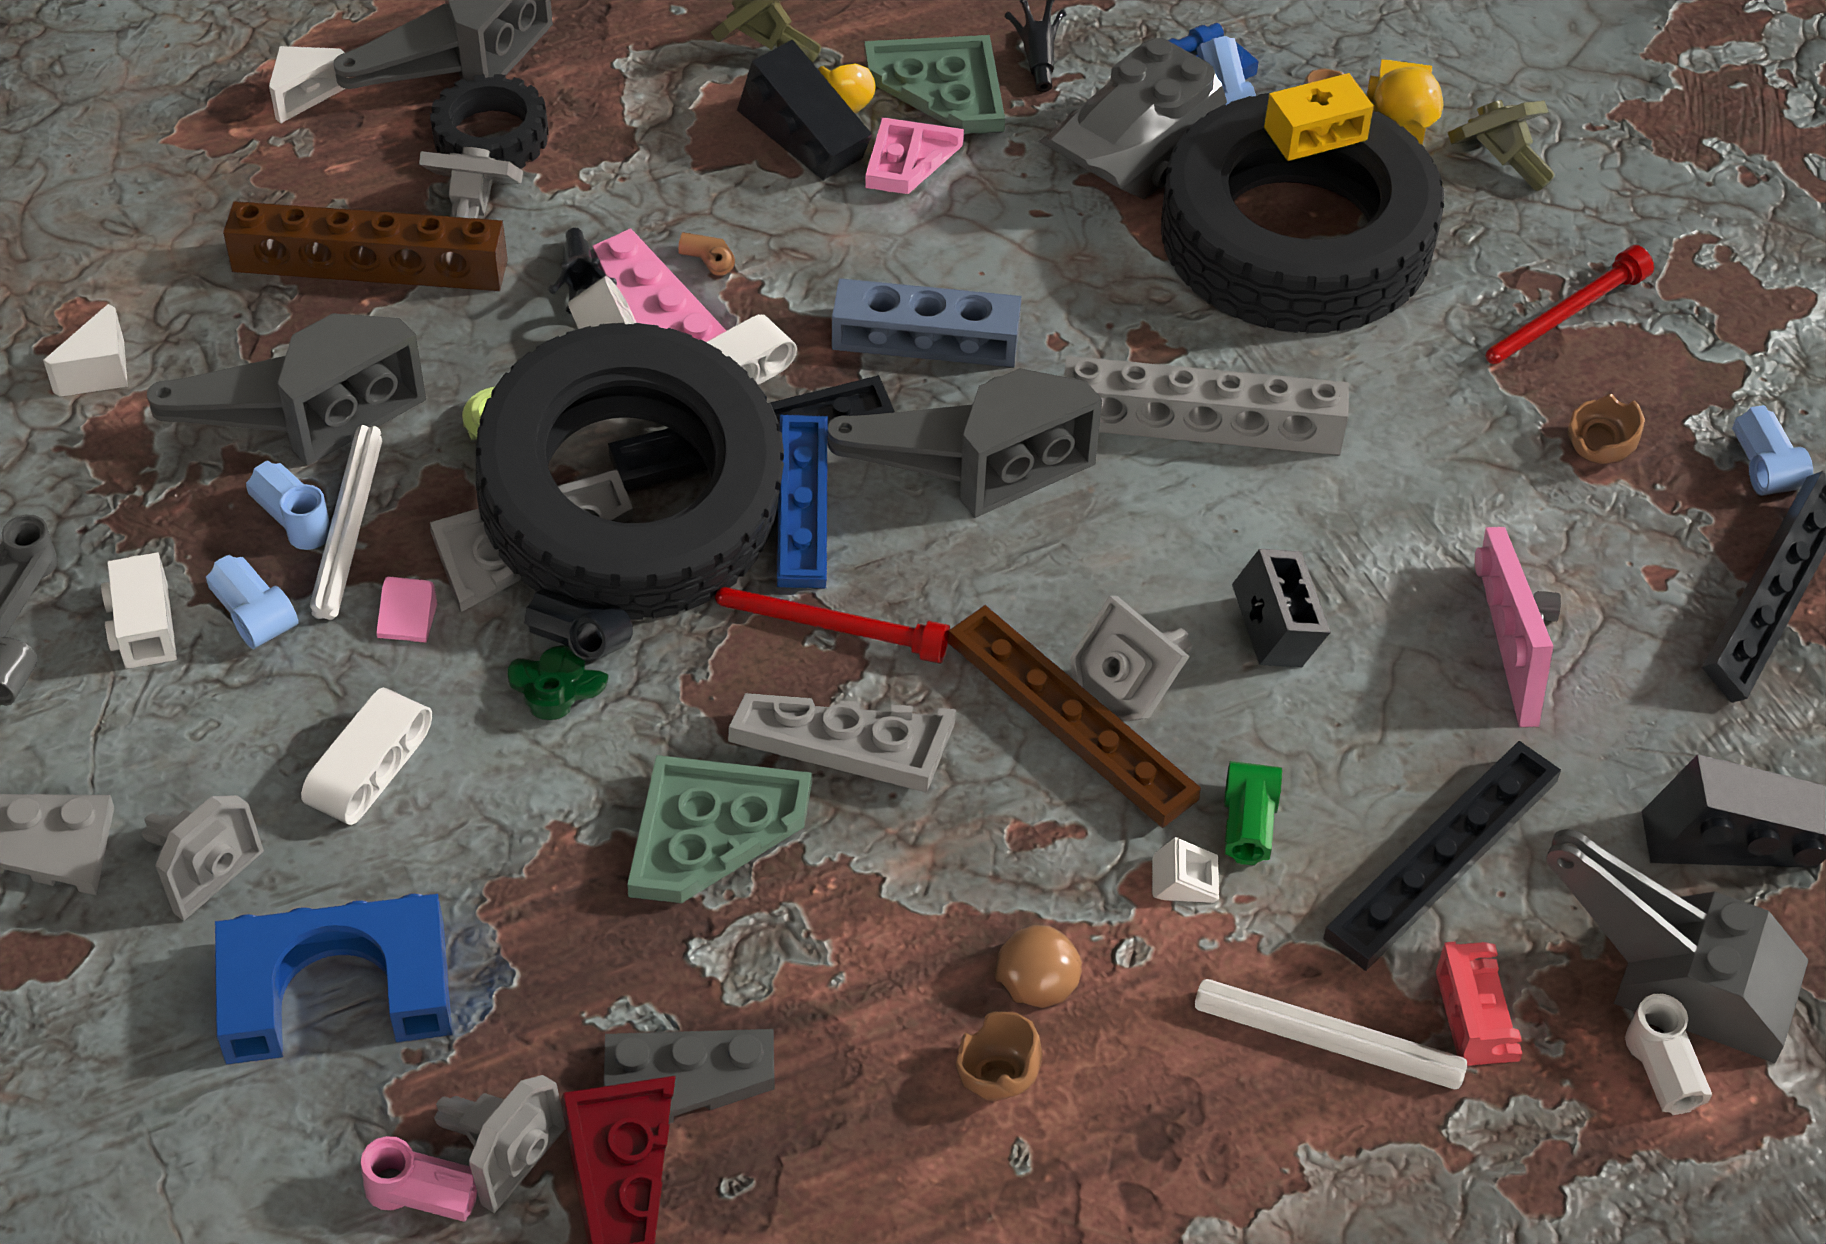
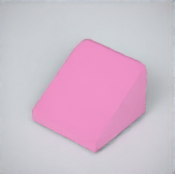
(406, 609)

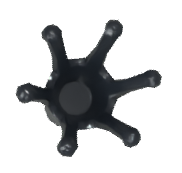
(1039, 42)
(578, 265)

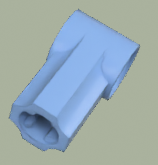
(1224, 58)
(1773, 460)
(292, 504)
(255, 608)

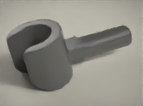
(1548, 605)

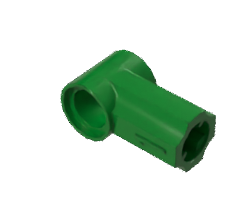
(1251, 800)

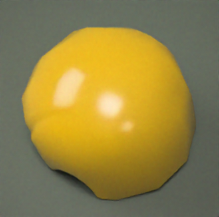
(852, 83)
(1409, 96)

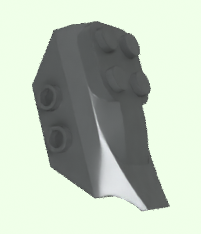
(1139, 116)

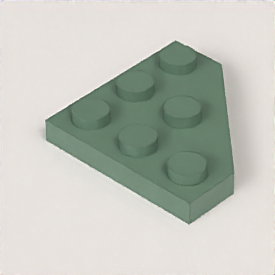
(942, 78)
(709, 822)

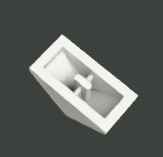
(302, 79)
(90, 358)

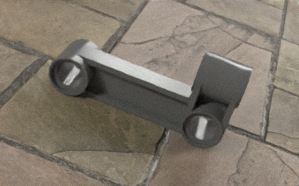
(24, 560)

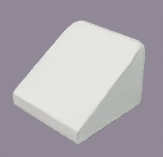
(1185, 873)

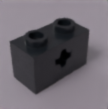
(1280, 608)

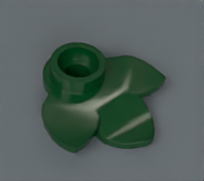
(555, 682)

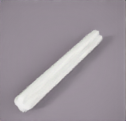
(346, 523)
(1331, 1034)

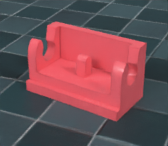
(1476, 1004)

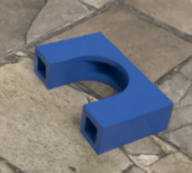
(265, 953)

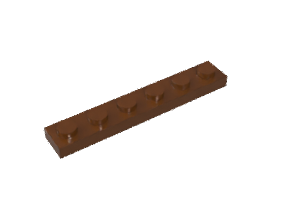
(1074, 716)

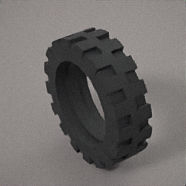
(491, 95)

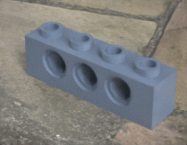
(926, 322)

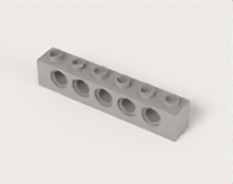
(1216, 405)

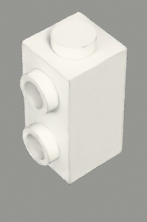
(140, 611)

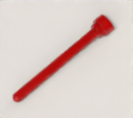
(1629, 268)
(926, 640)

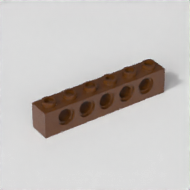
(366, 246)

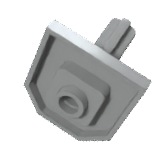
(470, 177)
(1128, 660)
(202, 850)
(505, 1134)

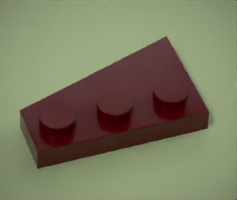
(618, 1156)

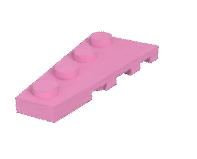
(652, 289)
(1517, 624)

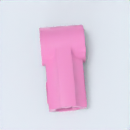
(423, 1183)

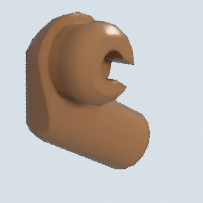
(711, 250)

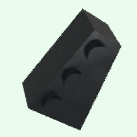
(802, 111)
(1736, 817)

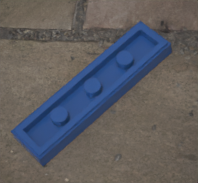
(803, 503)

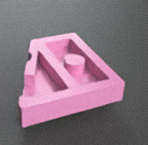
(909, 153)

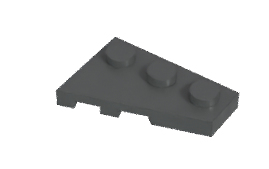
(708, 1065)

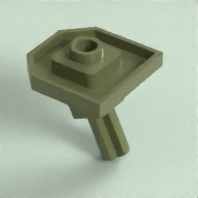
(765, 23)
(1508, 138)

